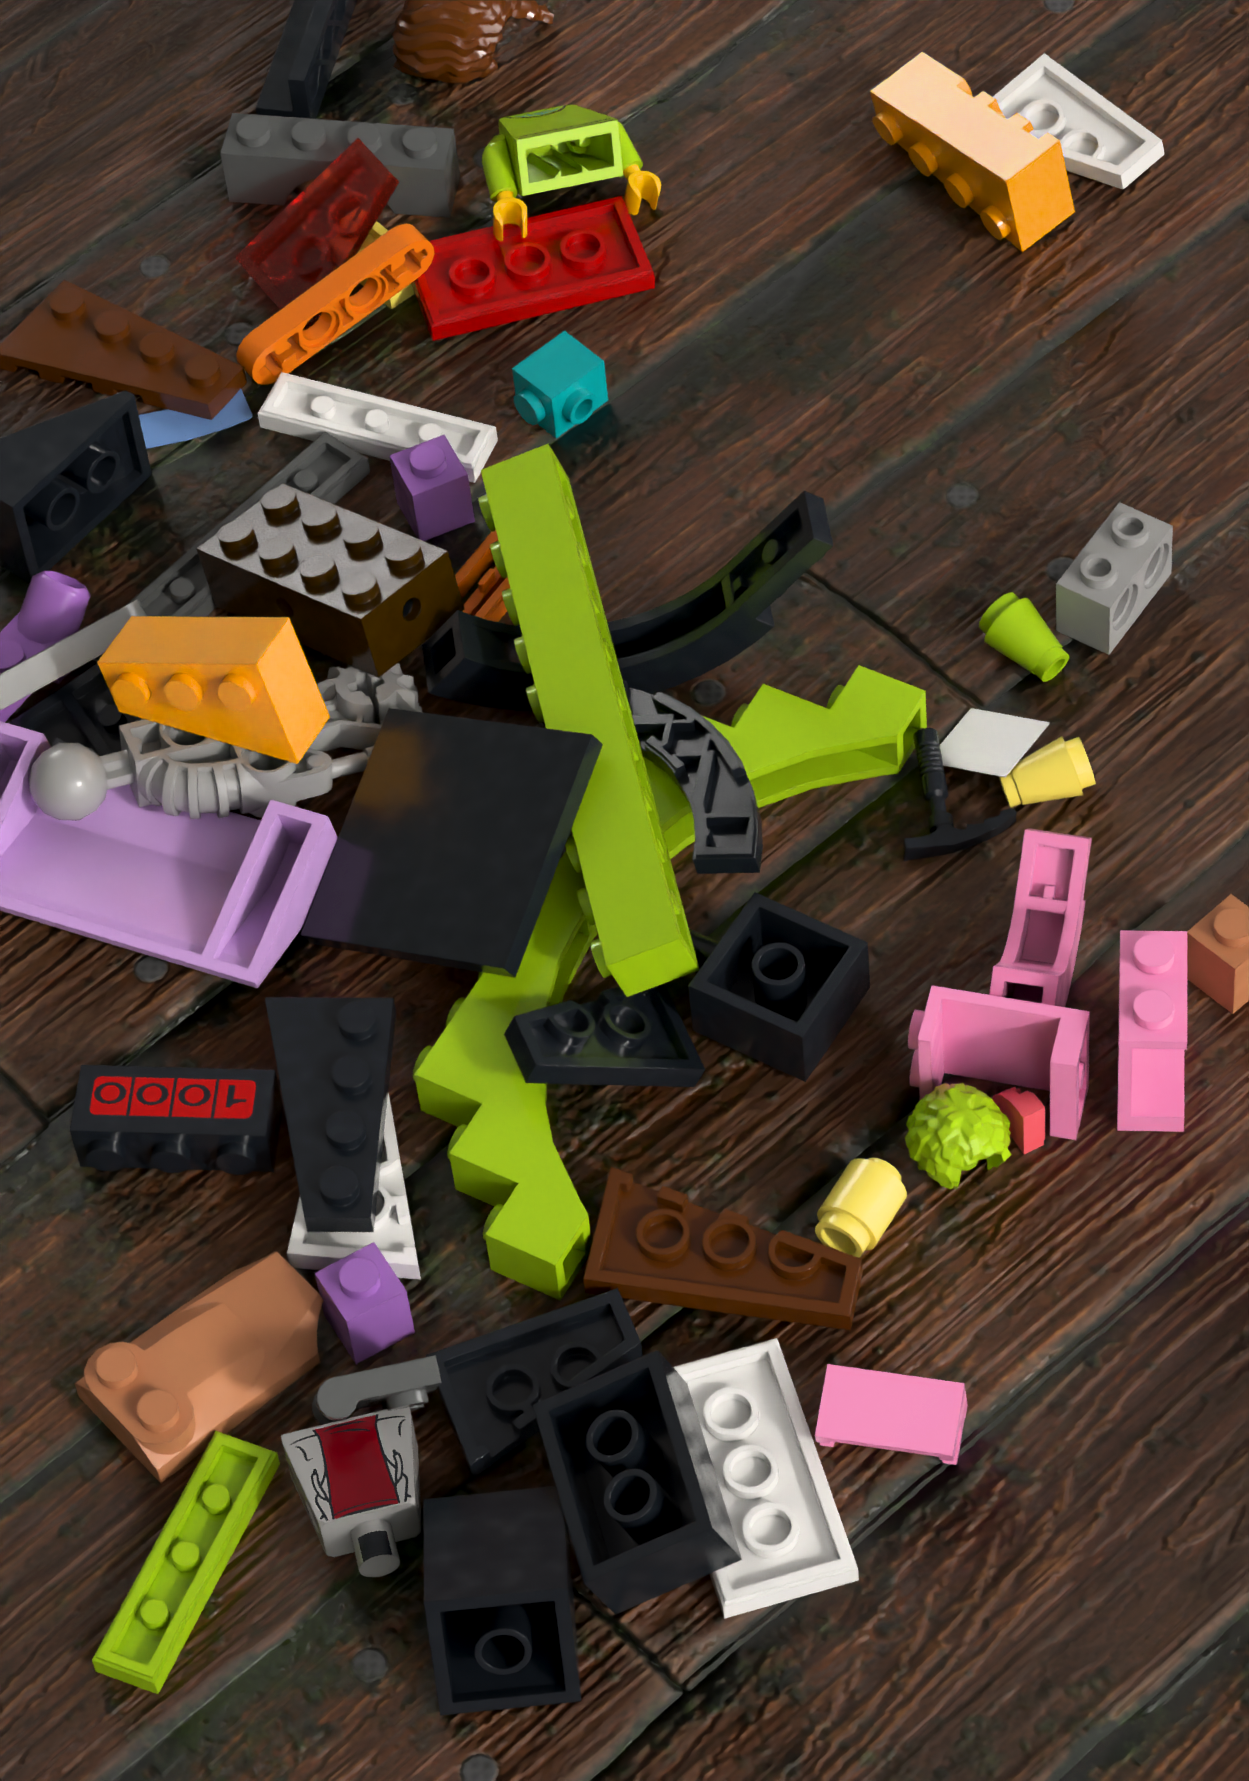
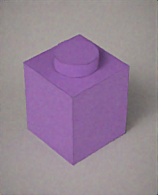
(432, 488)
(365, 1302)

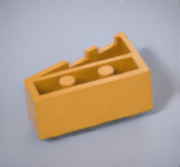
(219, 680)

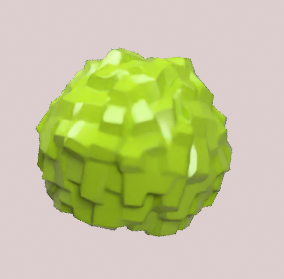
(955, 1131)

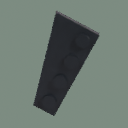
(335, 1095)

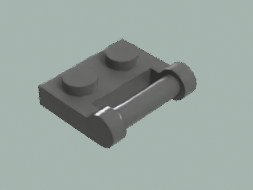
(391, 1385)

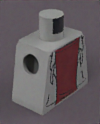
(360, 1485)

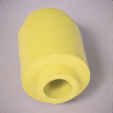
(860, 1206)

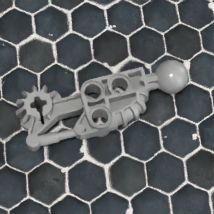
(214, 776)

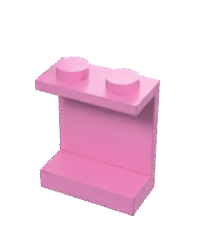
(1152, 1030)
(1004, 1044)

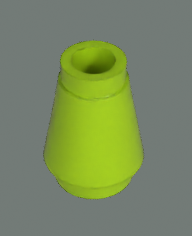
(1023, 636)

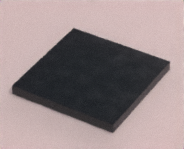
(452, 841)

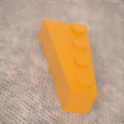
(975, 151)

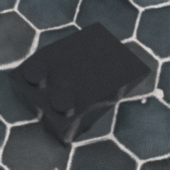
(67, 480)

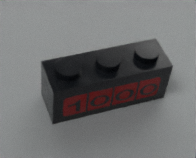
(176, 1118)

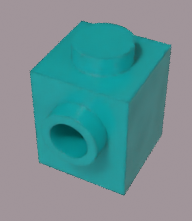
(559, 385)

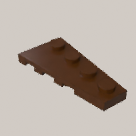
(119, 351)
(691, 1257)

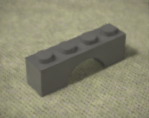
(275, 154)

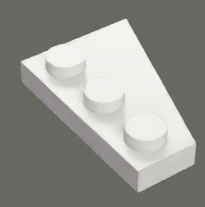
(1092, 131)
(392, 1222)

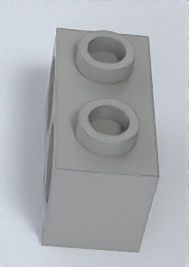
(1114, 578)

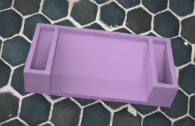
(156, 883)

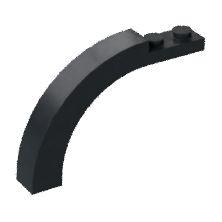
(656, 649)

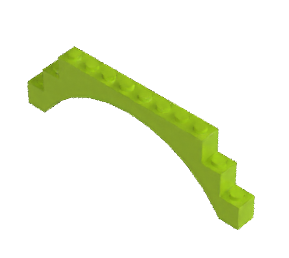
(470, 1074)

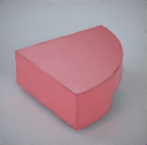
(1025, 1117)

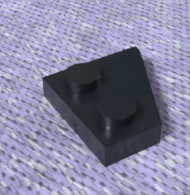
(79, 714)

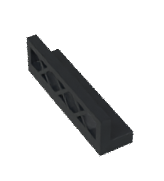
(305, 58)

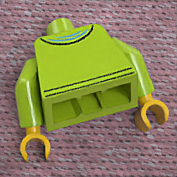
(558, 151)

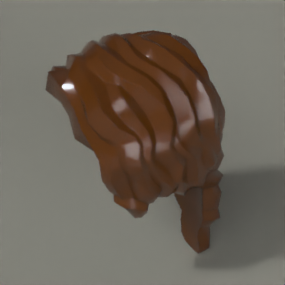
(456, 37)

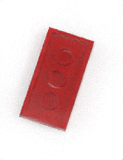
(560, 264)

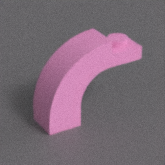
(1044, 919)

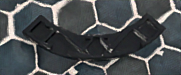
(709, 777)

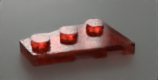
(320, 226)

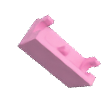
(892, 1412)

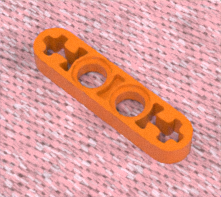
(268, 350)

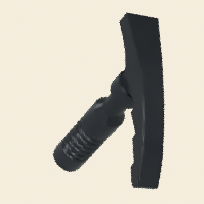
(944, 837)

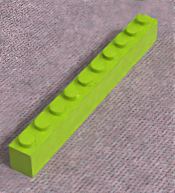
(581, 690)

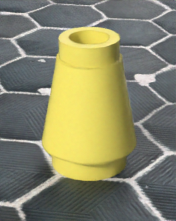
(1049, 774)

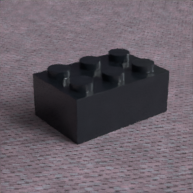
(636, 1482)

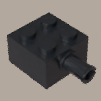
(777, 985)

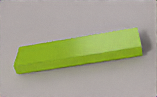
(186, 1562)

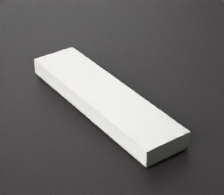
(370, 422)

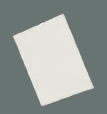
(990, 742)

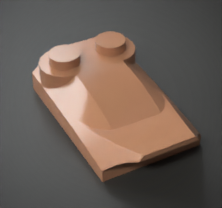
(206, 1364)

